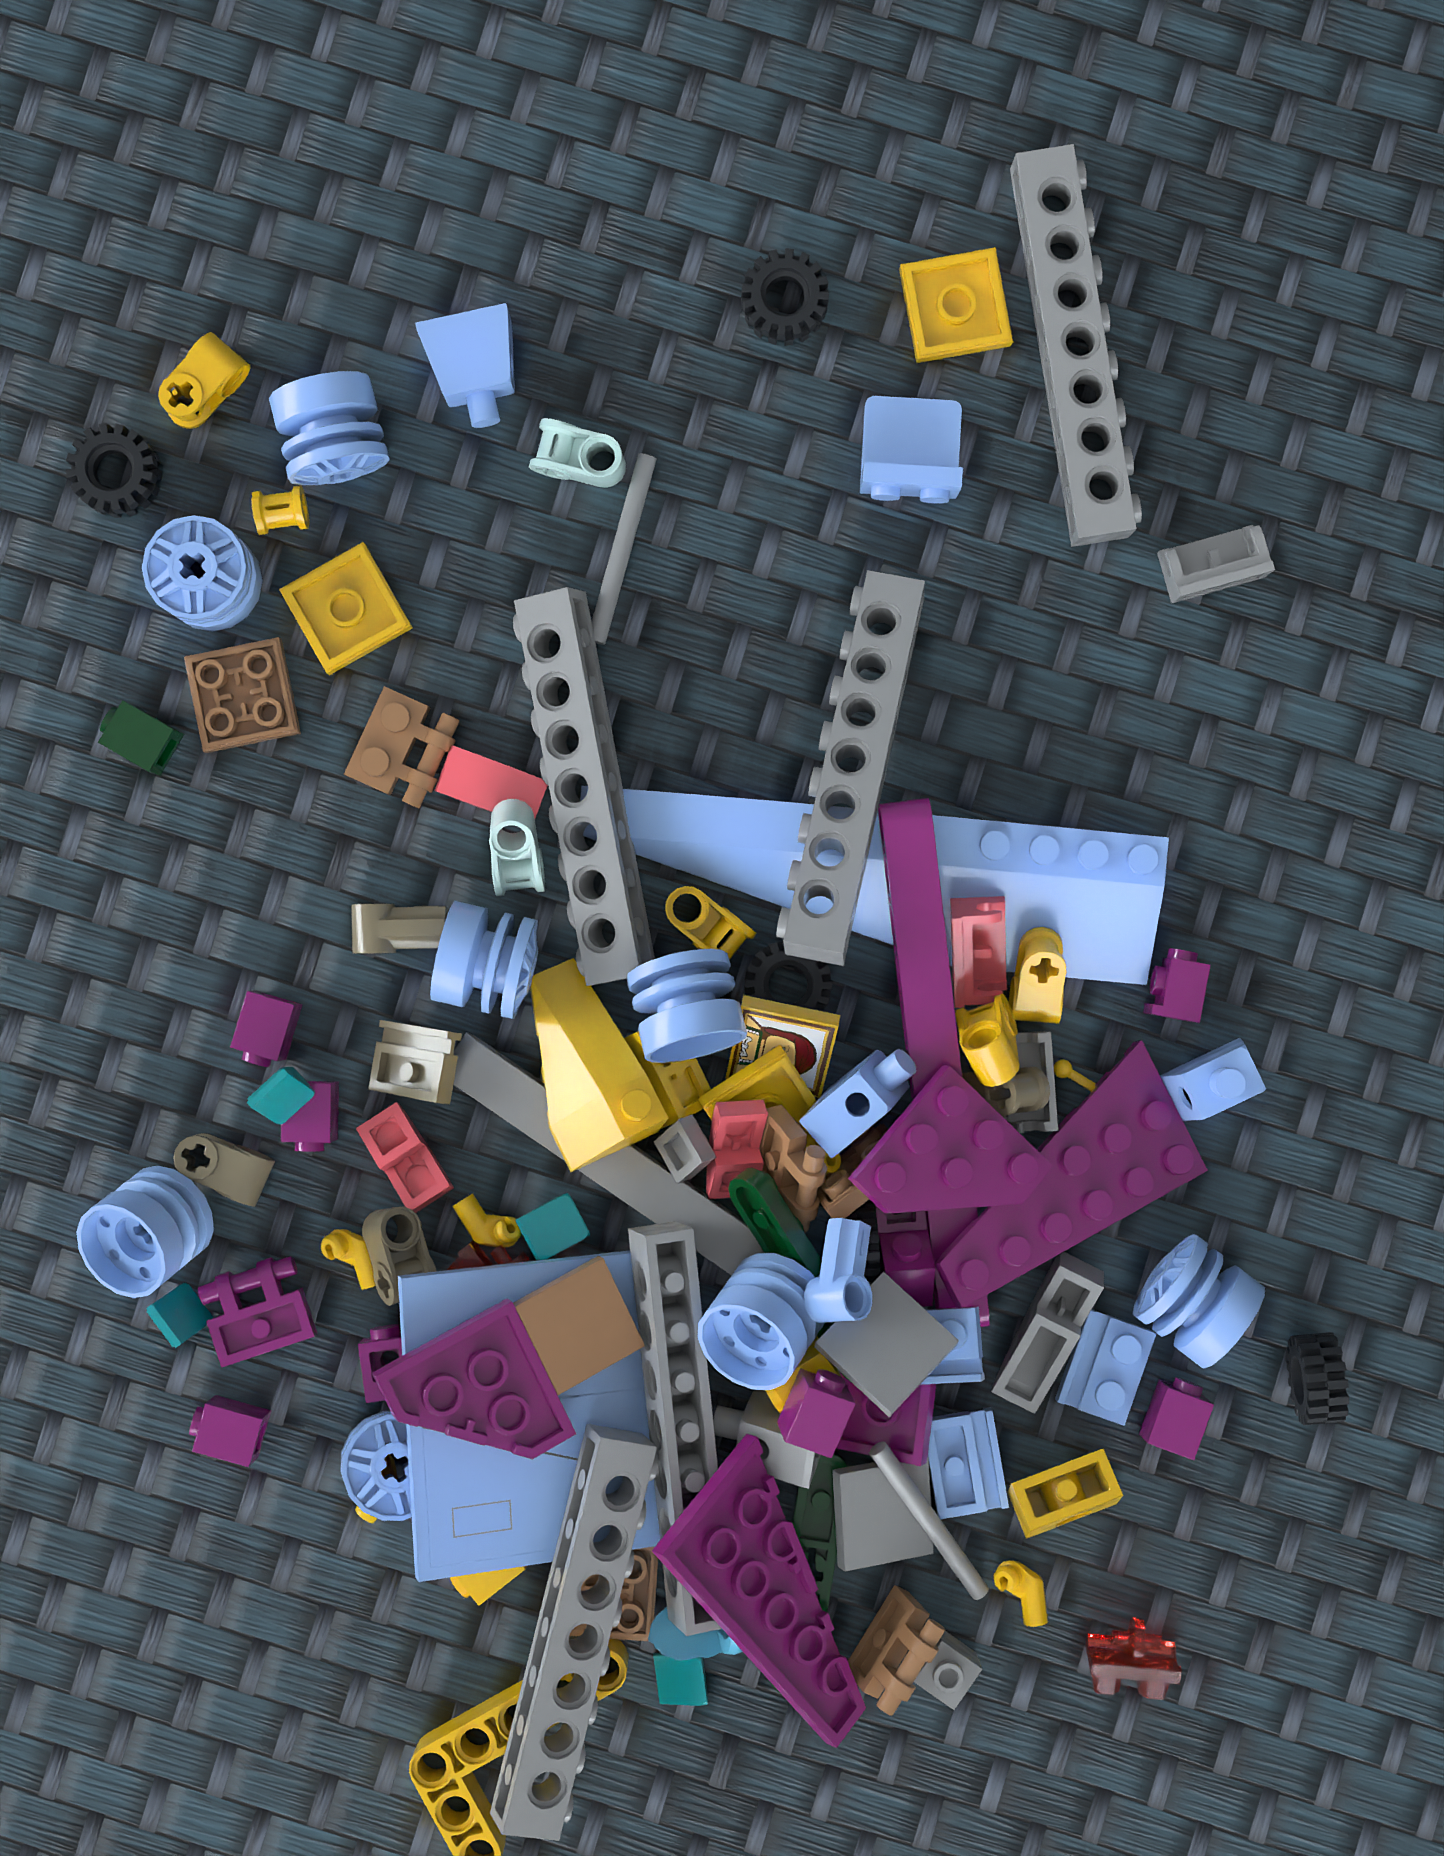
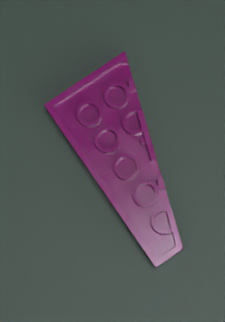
(1107, 1162)
(757, 1585)

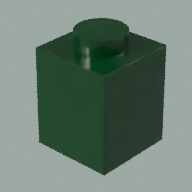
(139, 737)

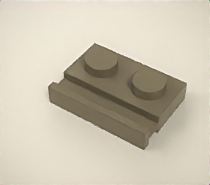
(415, 1062)

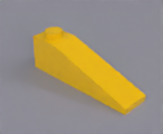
(590, 1075)

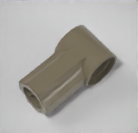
(388, 928)

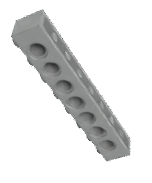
(1059, 174)
(881, 600)
(595, 758)
(674, 1387)
(543, 1808)

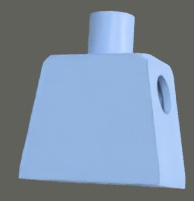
(472, 359)
(1213, 1081)
(858, 1100)

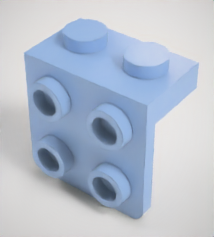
(911, 449)

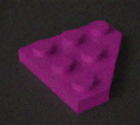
(949, 1154)
(479, 1386)

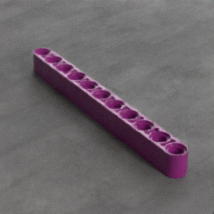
(923, 981)

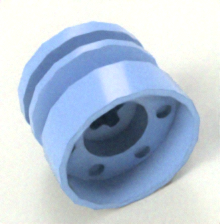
(329, 428)
(230, 578)
(484, 959)
(685, 1004)
(145, 1231)
(1204, 1305)
(759, 1322)
(364, 1460)

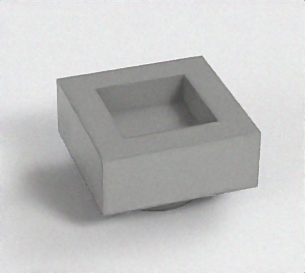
(685, 1149)

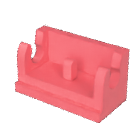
(978, 949)

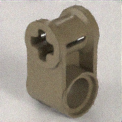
(1023, 1093)
(232, 1169)
(401, 1257)

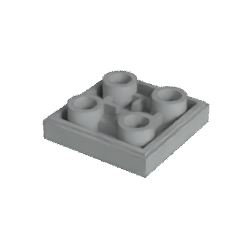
(889, 1348)
(874, 1520)

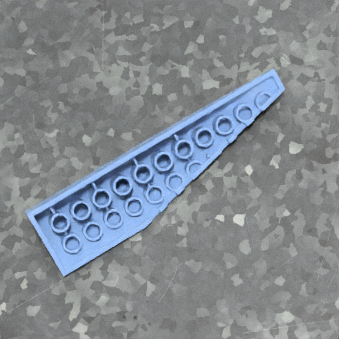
(1083, 884)

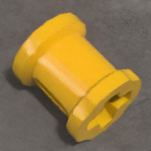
(280, 510)

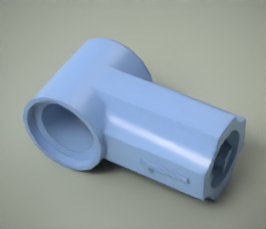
(841, 1288)

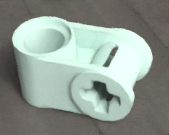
(567, 454)
(515, 856)

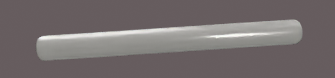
(622, 546)
(929, 1520)

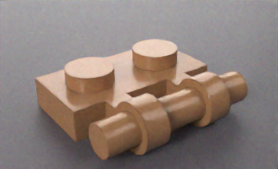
(388, 743)
(789, 1164)
(884, 1645)

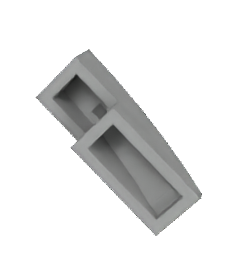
(1048, 1331)

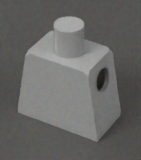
(760, 1420)

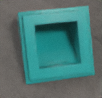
(281, 1095)
(553, 1227)
(179, 1314)
(680, 1681)

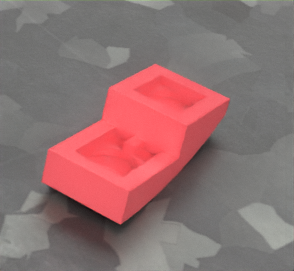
(487, 782)
(736, 1143)
(405, 1157)

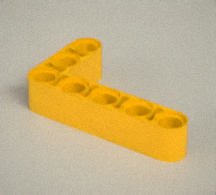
(464, 1757)

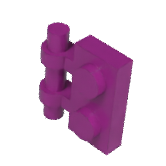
(260, 1326)

